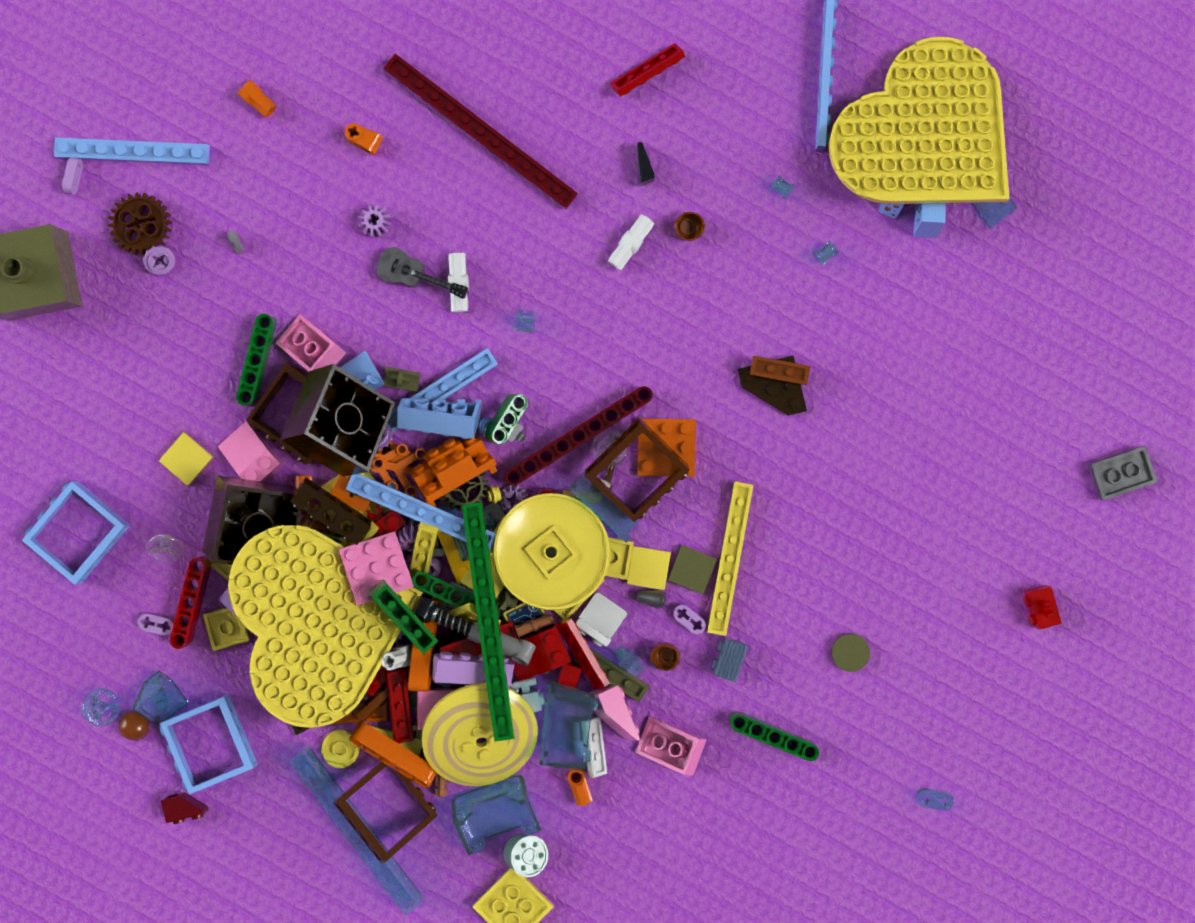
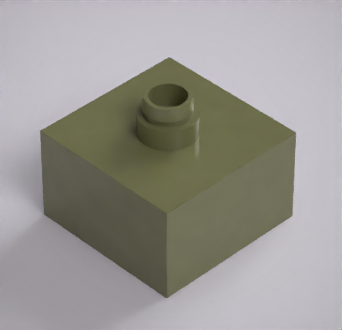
(37, 273)

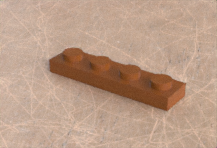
(378, 701)

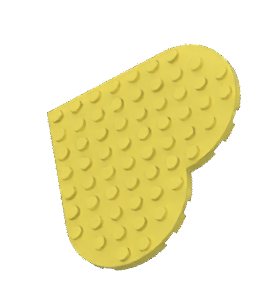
(929, 131)
(313, 640)

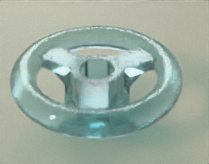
(93, 710)

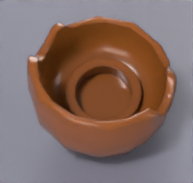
(689, 226)
(665, 656)
(134, 726)

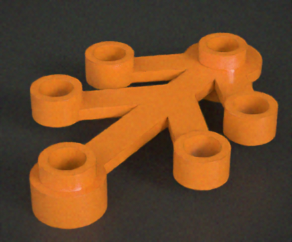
(400, 468)

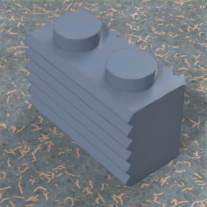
(729, 659)

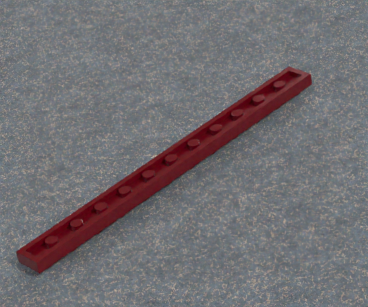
(480, 131)

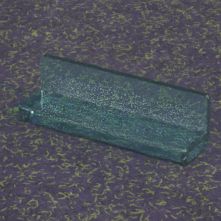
(603, 507)

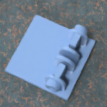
(364, 370)

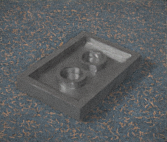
(1123, 473)

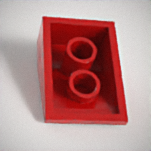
(548, 654)

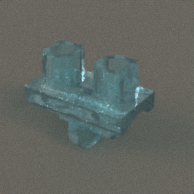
(630, 661)

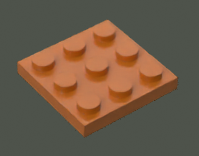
(679, 435)

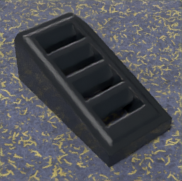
(646, 172)

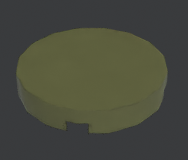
(850, 652)

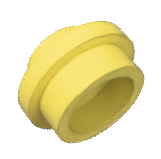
(493, 494)

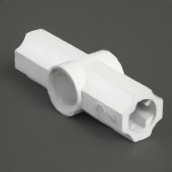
(631, 242)
(458, 275)
(398, 657)

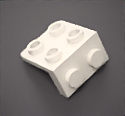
(600, 619)

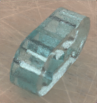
(935, 794)

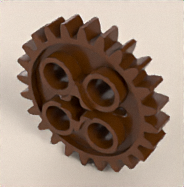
(144, 239)

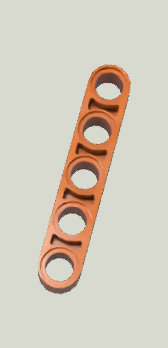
(422, 663)
(392, 754)

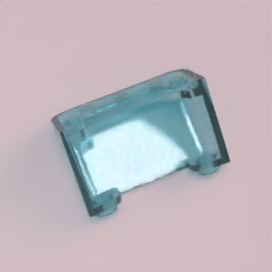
(566, 726)
(493, 811)

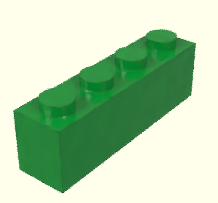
(403, 616)

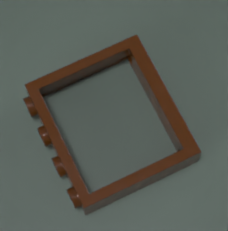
(254, 416)
(619, 446)
(361, 829)

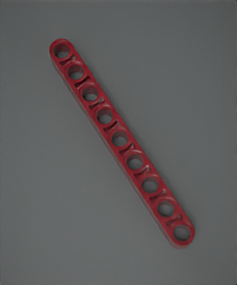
(588, 434)

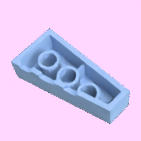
(929, 219)
(439, 417)

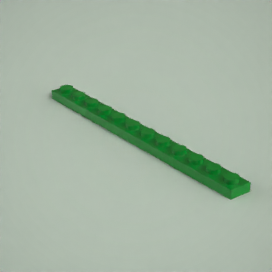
(488, 622)

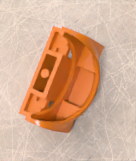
(451, 466)

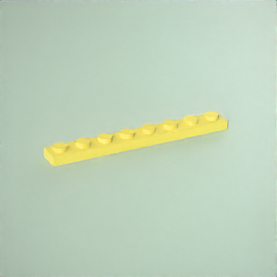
(730, 558)

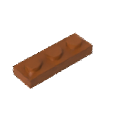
(779, 370)

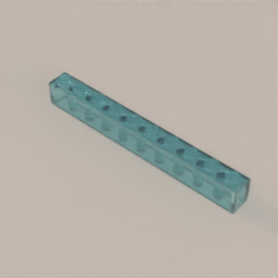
(326, 791)

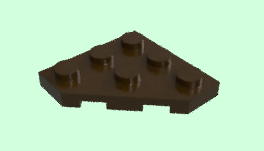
(780, 394)

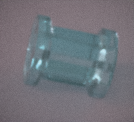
(782, 187)
(825, 253)

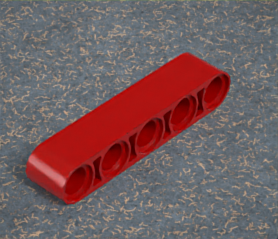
(184, 608)

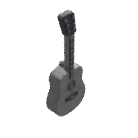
(398, 268)

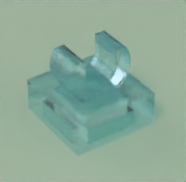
(525, 322)

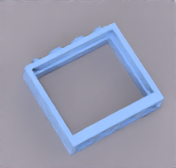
(101, 550)
(237, 733)

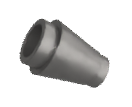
(653, 598)

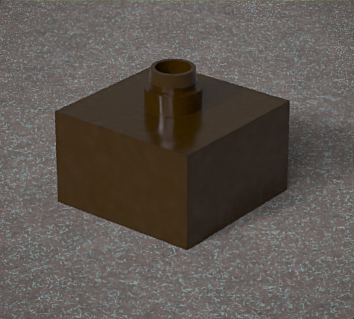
(338, 421)
(243, 510)

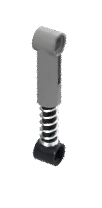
(517, 649)

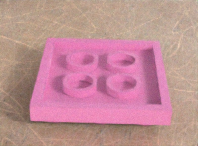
(371, 563)

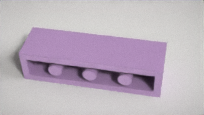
(463, 668)

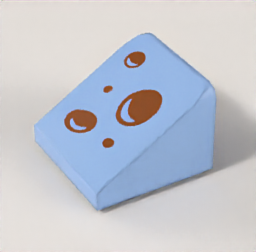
(891, 210)

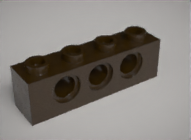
(310, 490)

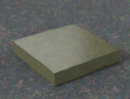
(692, 569)

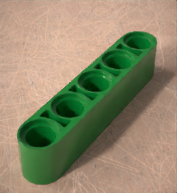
(253, 350)
(446, 593)
(782, 740)

